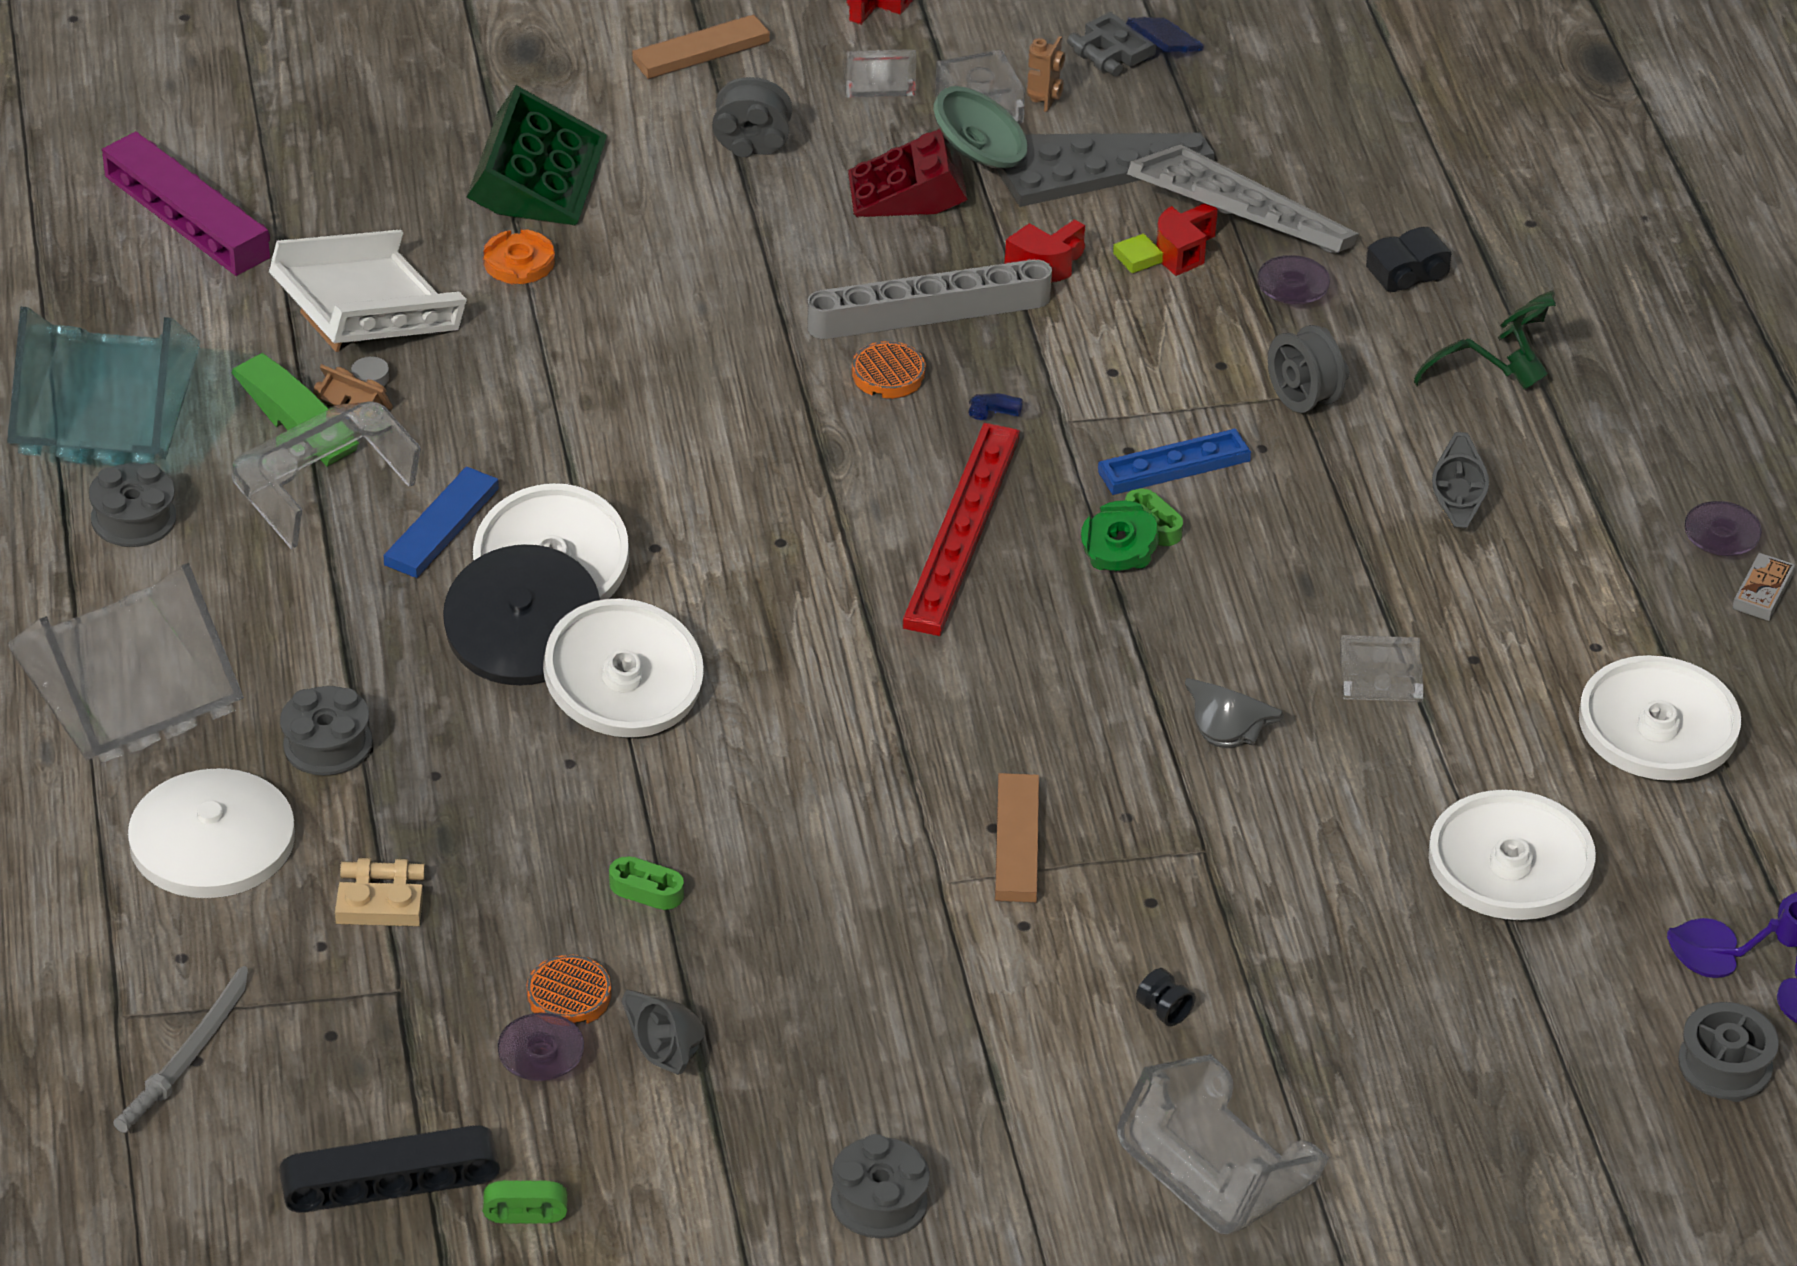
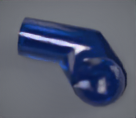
(994, 402)

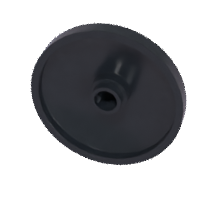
(507, 608)

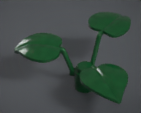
(1524, 361)

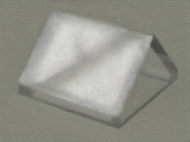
(880, 73)

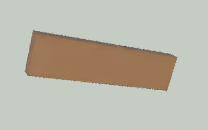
(700, 46)
(1017, 838)

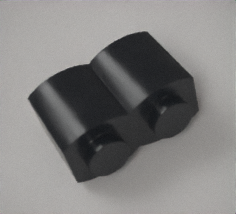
(1408, 259)

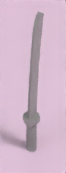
(160, 1085)

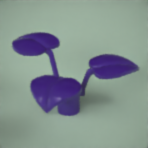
(1710, 949)

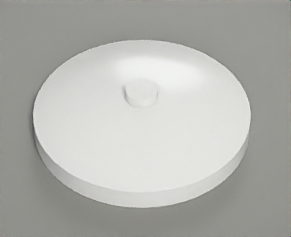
(564, 520)
(623, 667)
(1659, 717)
(211, 833)
(1511, 854)

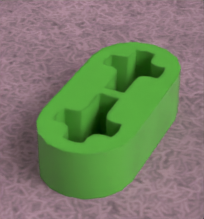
(1166, 517)
(646, 882)
(525, 1202)

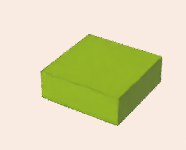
(1137, 253)

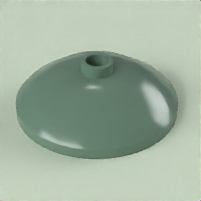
(979, 127)

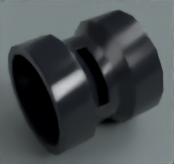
(1167, 998)

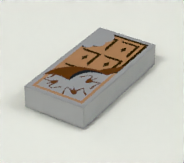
(1763, 586)

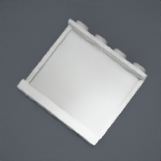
(362, 287)

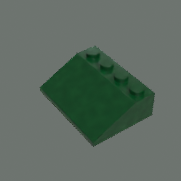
(536, 161)

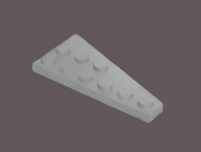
(1230, 192)

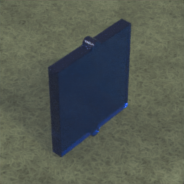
(1165, 34)

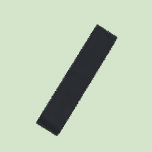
(389, 1169)

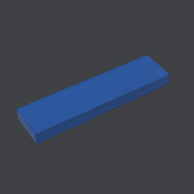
(1174, 461)
(441, 522)

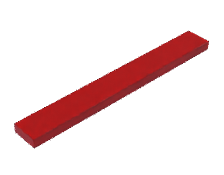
(961, 530)

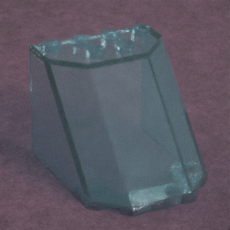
(98, 396)

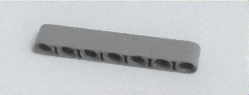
(929, 299)

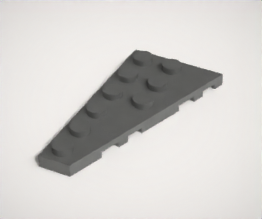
(1084, 163)

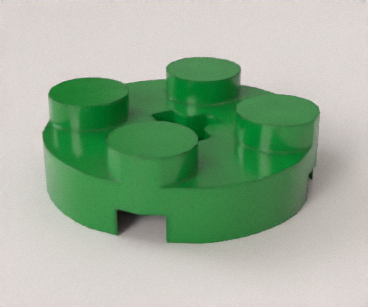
(1125, 553)

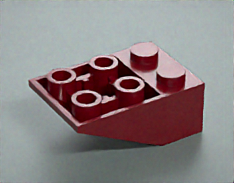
(909, 179)

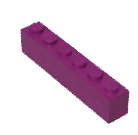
(186, 203)

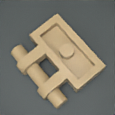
(380, 902)

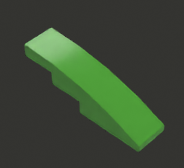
(283, 397)

